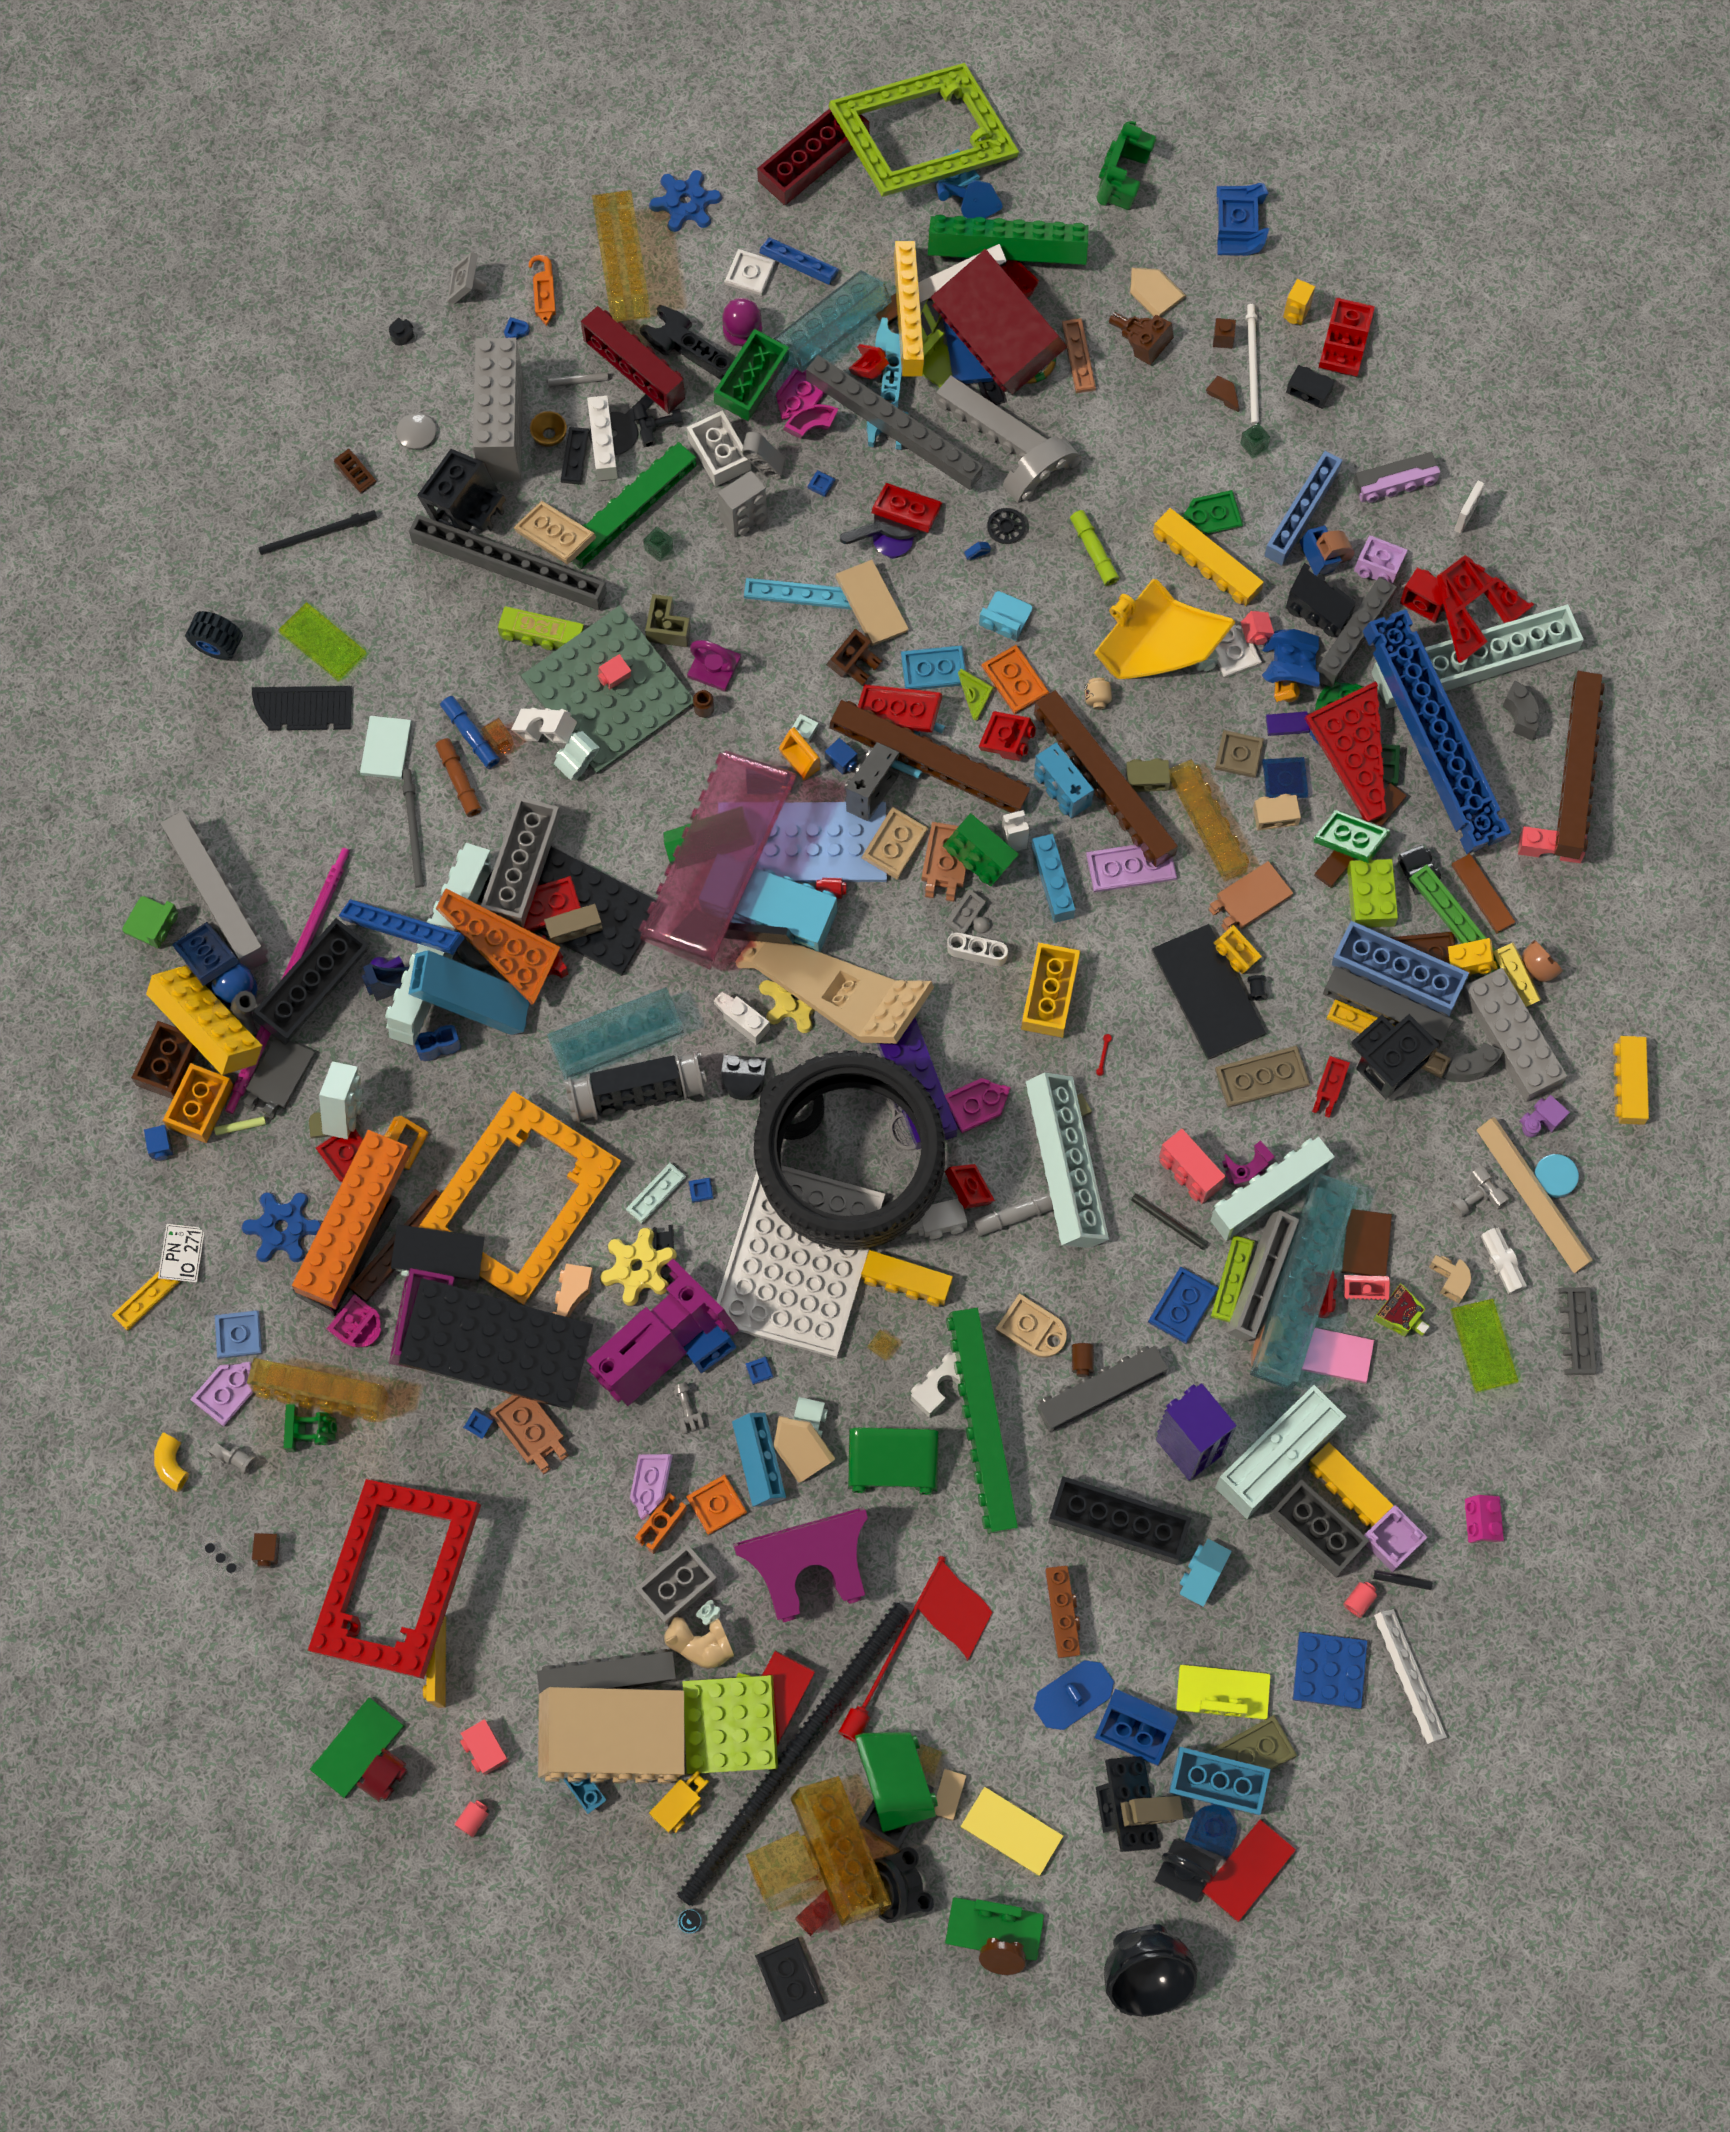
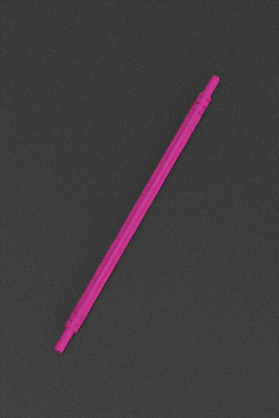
(302, 946)

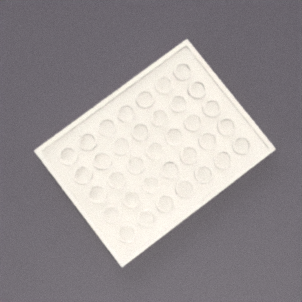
(786, 1284)

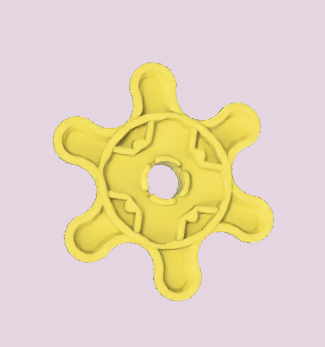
(786, 1006)
(647, 1276)

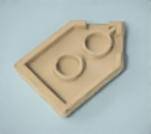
(1154, 290)
(801, 1447)

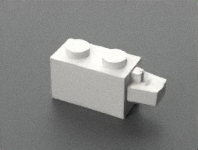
(742, 1017)
(941, 1218)

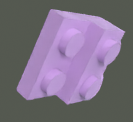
(1380, 560)

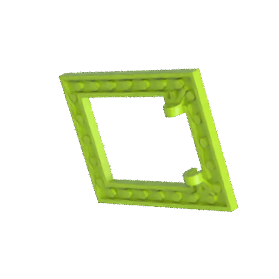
(957, 80)

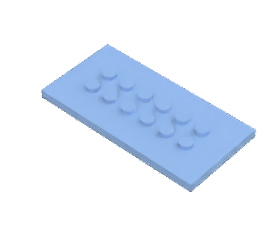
(821, 842)

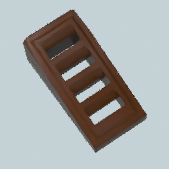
(345, 462)

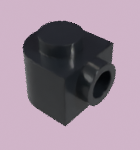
(401, 331)

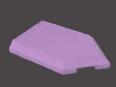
(224, 1392)
(650, 1482)

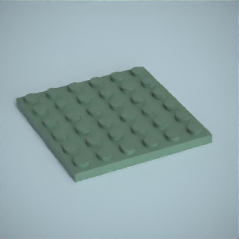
(617, 716)

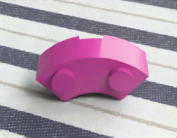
(810, 418)

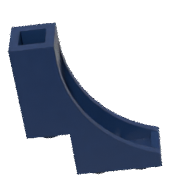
(382, 981)

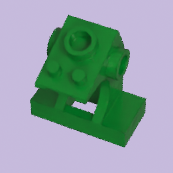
(296, 1427)

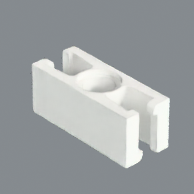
(1015, 830)

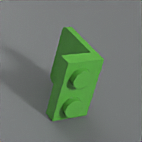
(150, 921)

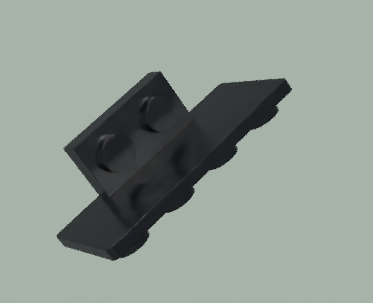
(1126, 1782)

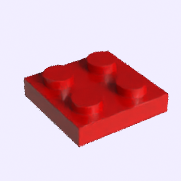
(969, 1186)

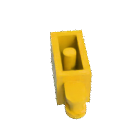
(678, 1804)

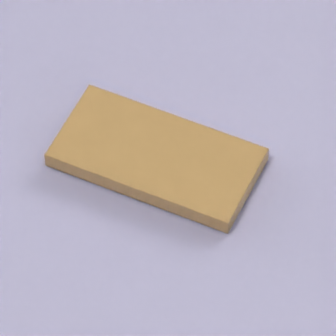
(554, 532)
(871, 602)

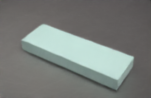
(655, 1193)

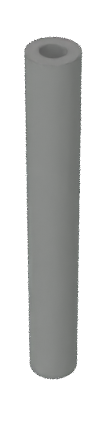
(578, 379)

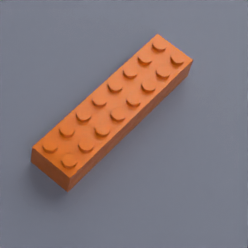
(351, 1219)

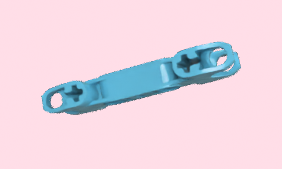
(890, 344)

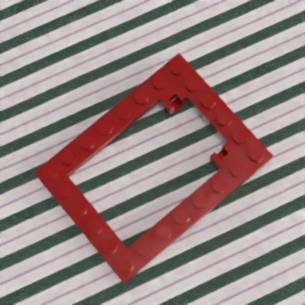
(413, 1655)

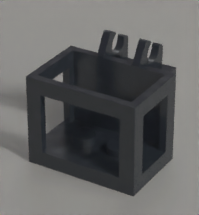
(463, 491)
(1393, 1052)

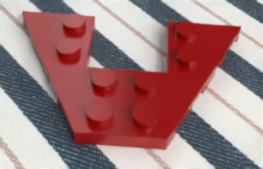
(1459, 587)

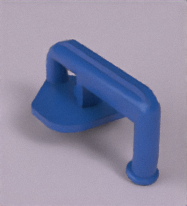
(978, 200)

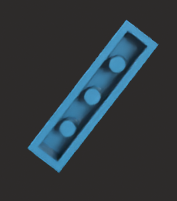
(1053, 878)
(758, 1459)

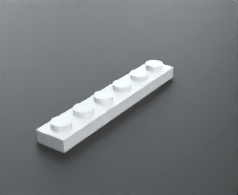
(1410, 1676)

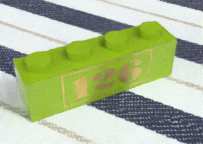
(537, 628)

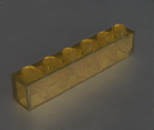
(1208, 820)

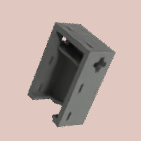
(870, 780)

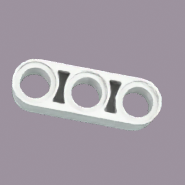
(969, 942)

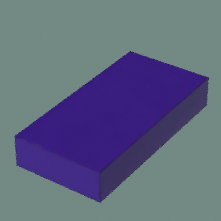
(1286, 723)

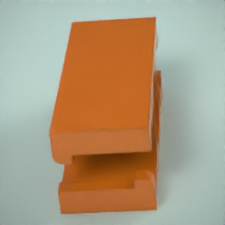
(658, 1514)

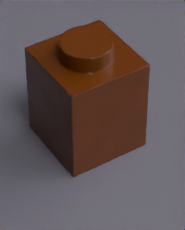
(1224, 333)
(265, 1549)

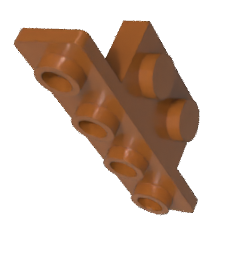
(1062, 1610)

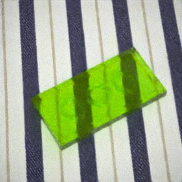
(322, 641)
(1484, 1345)

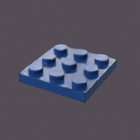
(1329, 1670)

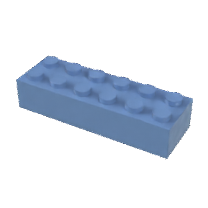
(1400, 968)

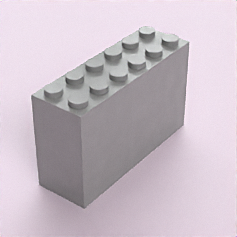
(498, 407)

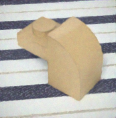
(1458, 1277)

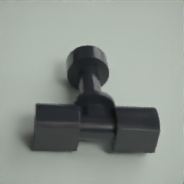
(648, 424)

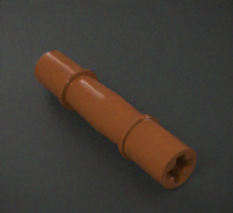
(458, 777)

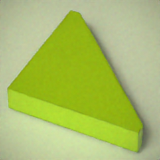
(975, 691)

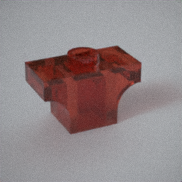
(816, 1914)

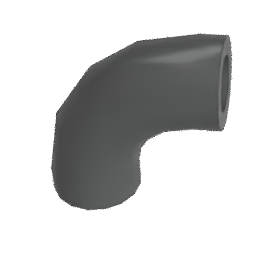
(242, 1009)

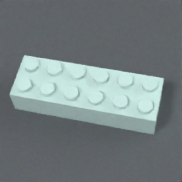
(1272, 1188)

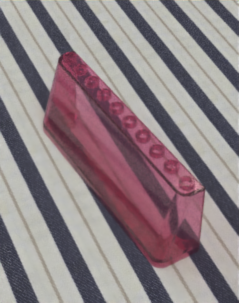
(716, 857)

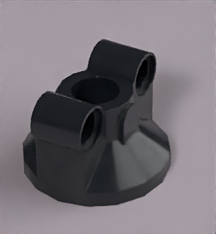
(903, 1886)

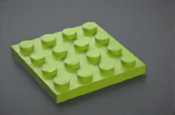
(730, 1724)

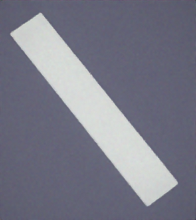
(932, 284)

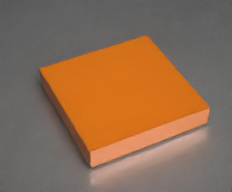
(716, 1504)

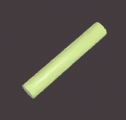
(240, 1125)

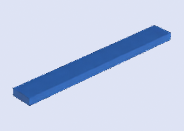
(401, 926)

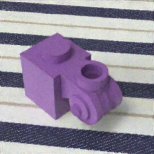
(1547, 1113)

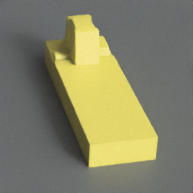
(1512, 964)

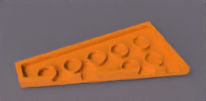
(510, 948)

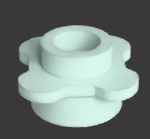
(708, 1612)

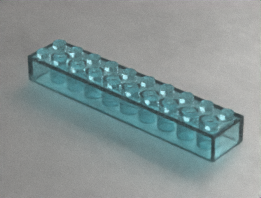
(1304, 1281)

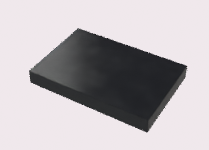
(789, 1979)

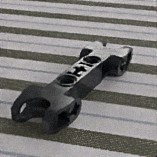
(676, 335)

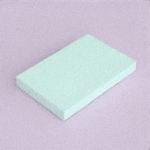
(385, 747)

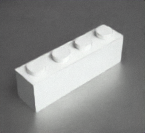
(602, 438)

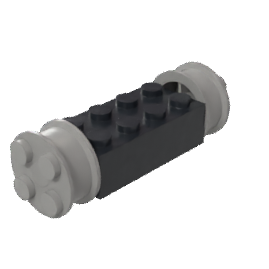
(636, 1085)

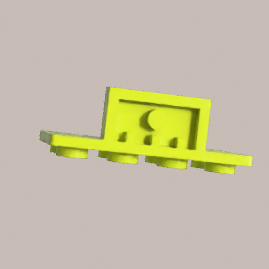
(1223, 1692)

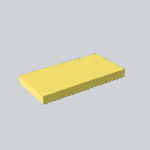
(1011, 1831)

